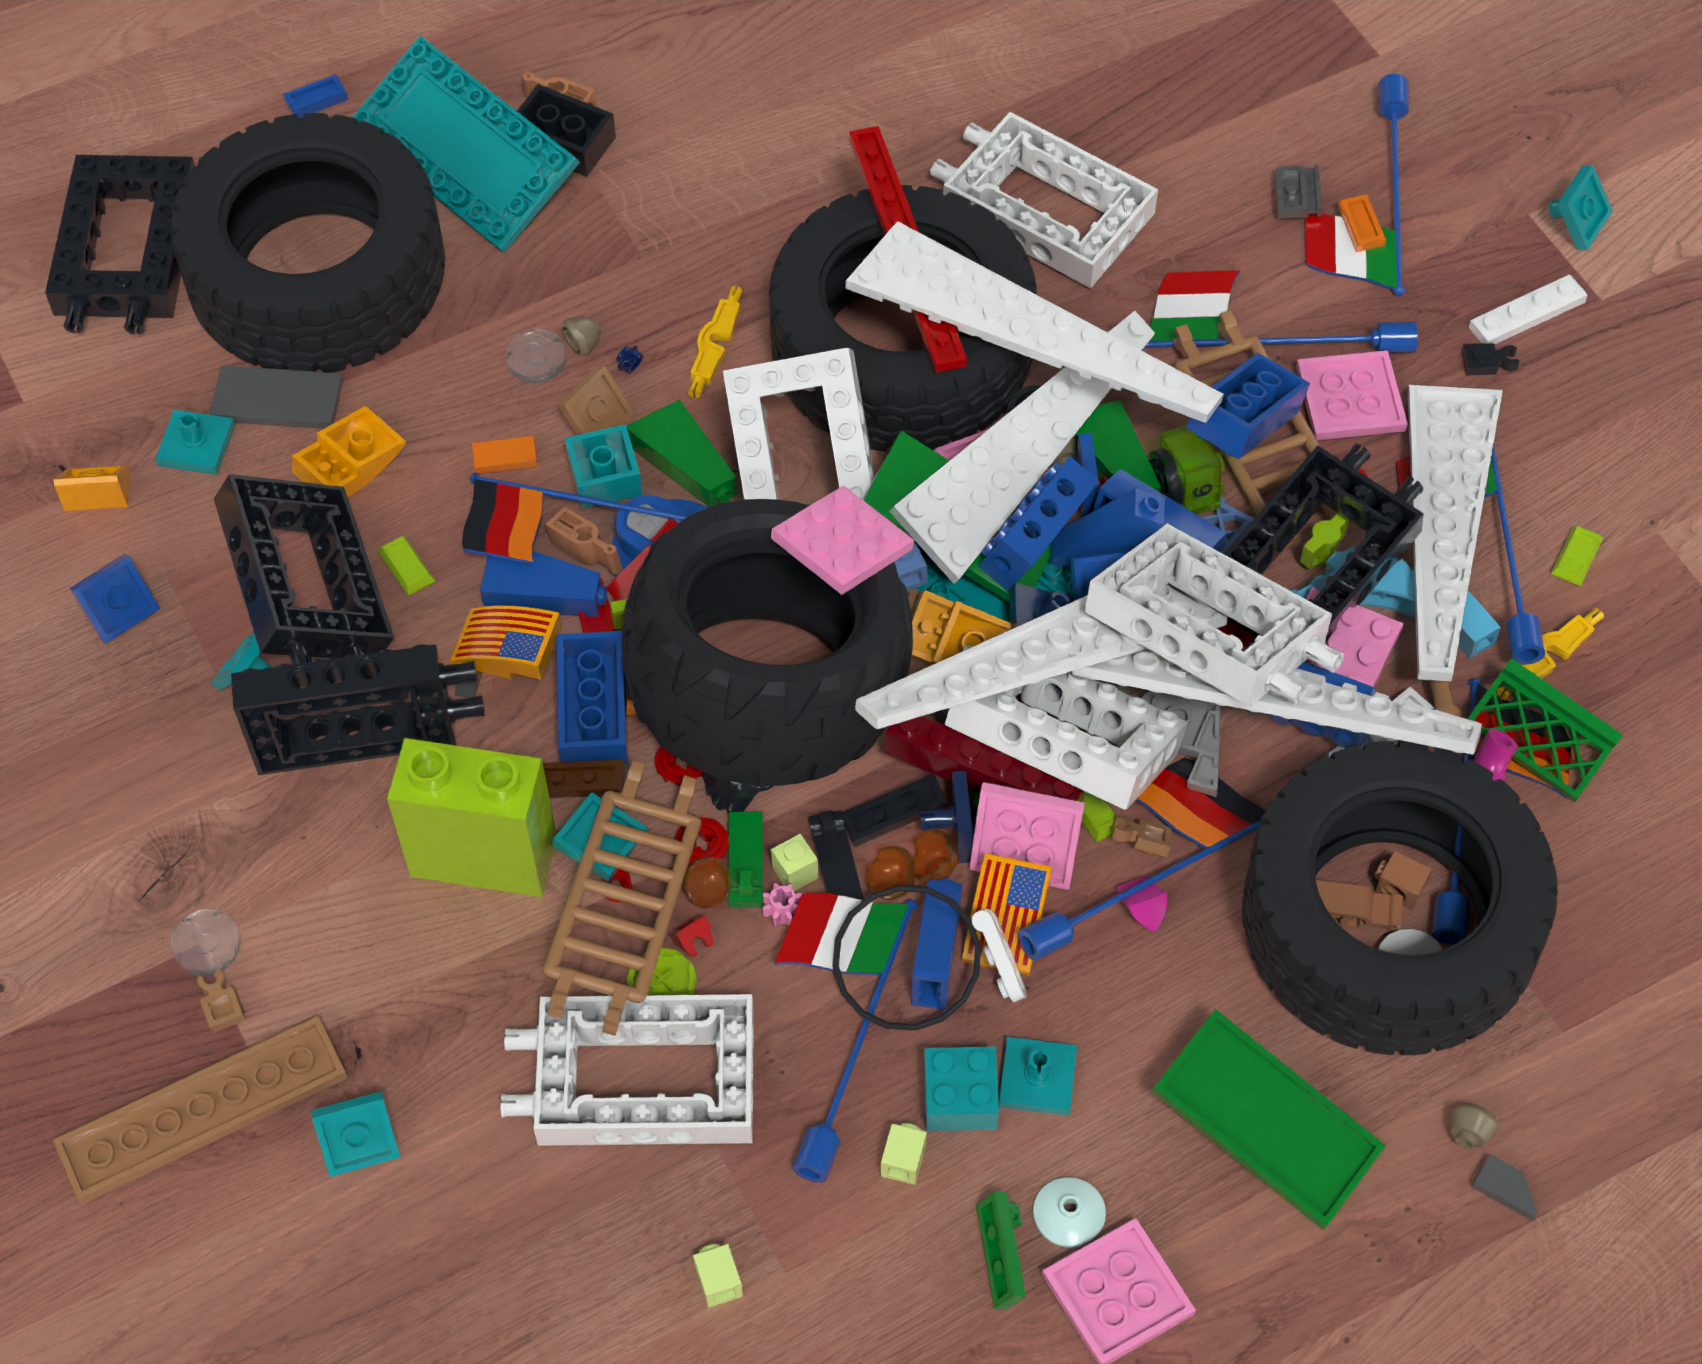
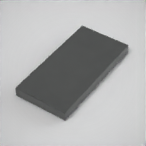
(277, 396)

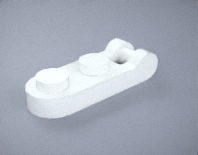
(999, 954)

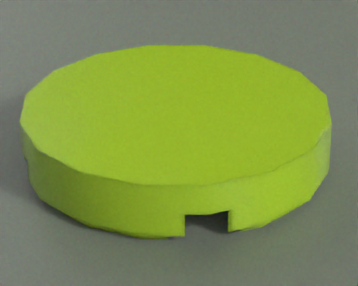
(671, 976)

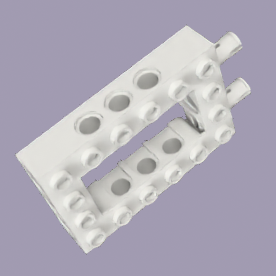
(1018, 143)
(844, 407)
(1288, 623)
(1144, 734)
(647, 1120)

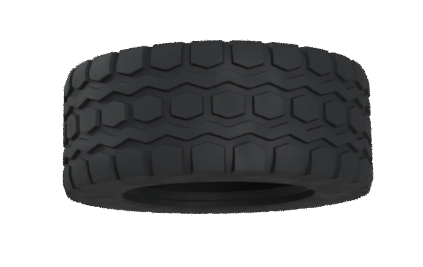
(294, 172)
(896, 387)
(1417, 802)

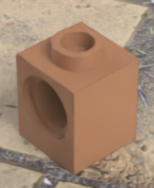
(1402, 877)

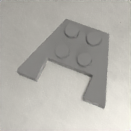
(1200, 737)

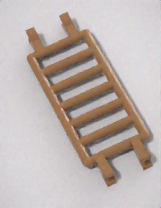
(1236, 345)
(582, 882)

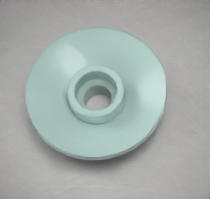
(1066, 1227)

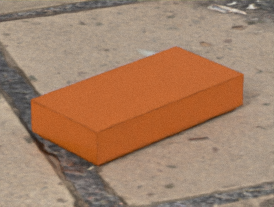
(1361, 223)
(504, 454)

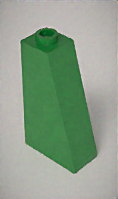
(1117, 444)
(683, 452)

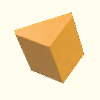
(93, 487)

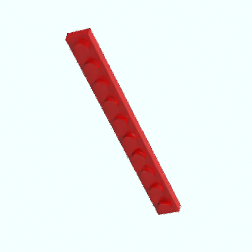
(892, 206)

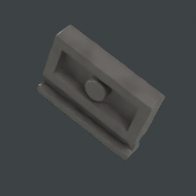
(1298, 191)

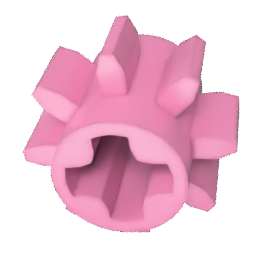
(774, 907)

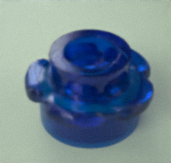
(629, 359)

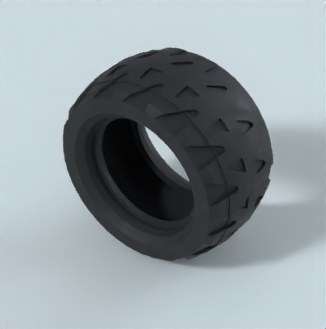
(742, 715)

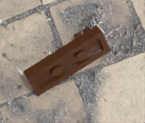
(584, 777)

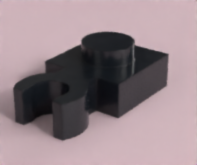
(1485, 360)

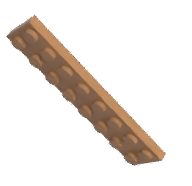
(199, 1110)

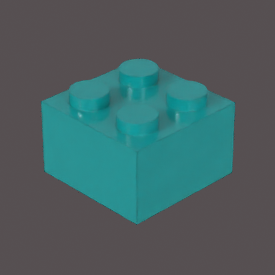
(604, 465)
(961, 1089)

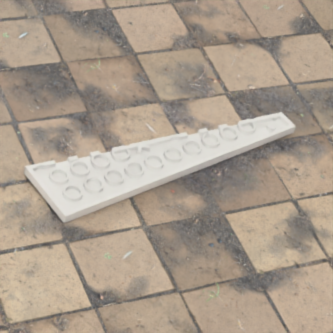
(983, 304)
(1451, 458)
(983, 484)
(1022, 656)
(1321, 704)

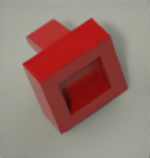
(694, 928)

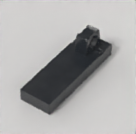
(893, 810)
(834, 854)

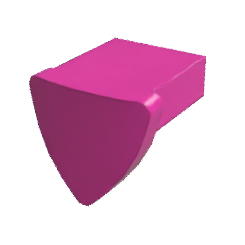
(1147, 905)

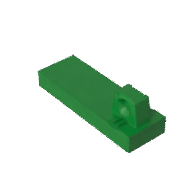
(746, 859)
(997, 1224)

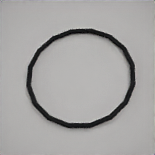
(902, 1026)

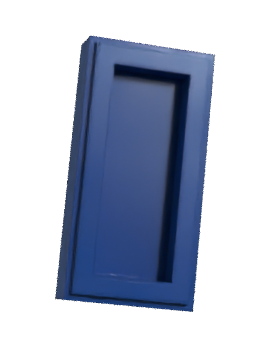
(316, 96)

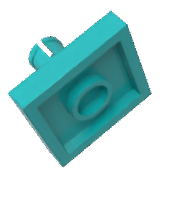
(1583, 207)
(195, 442)
(243, 658)
(576, 831)
(1038, 1076)
(355, 1134)

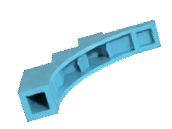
(1398, 594)

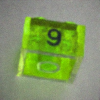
(1198, 469)

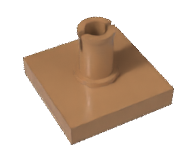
(595, 403)

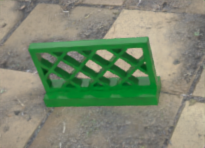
(1563, 712)

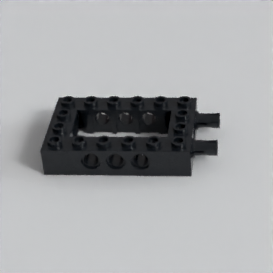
(148, 293)
(1324, 479)
(358, 621)
(274, 694)

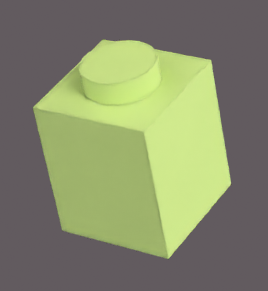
(794, 862)
(903, 1153)
(717, 1274)

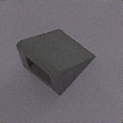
(468, 689)

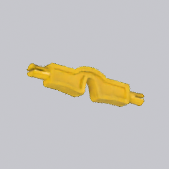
(709, 353)
(1562, 644)

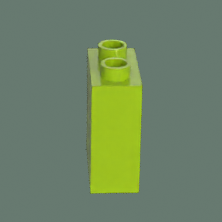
(473, 817)

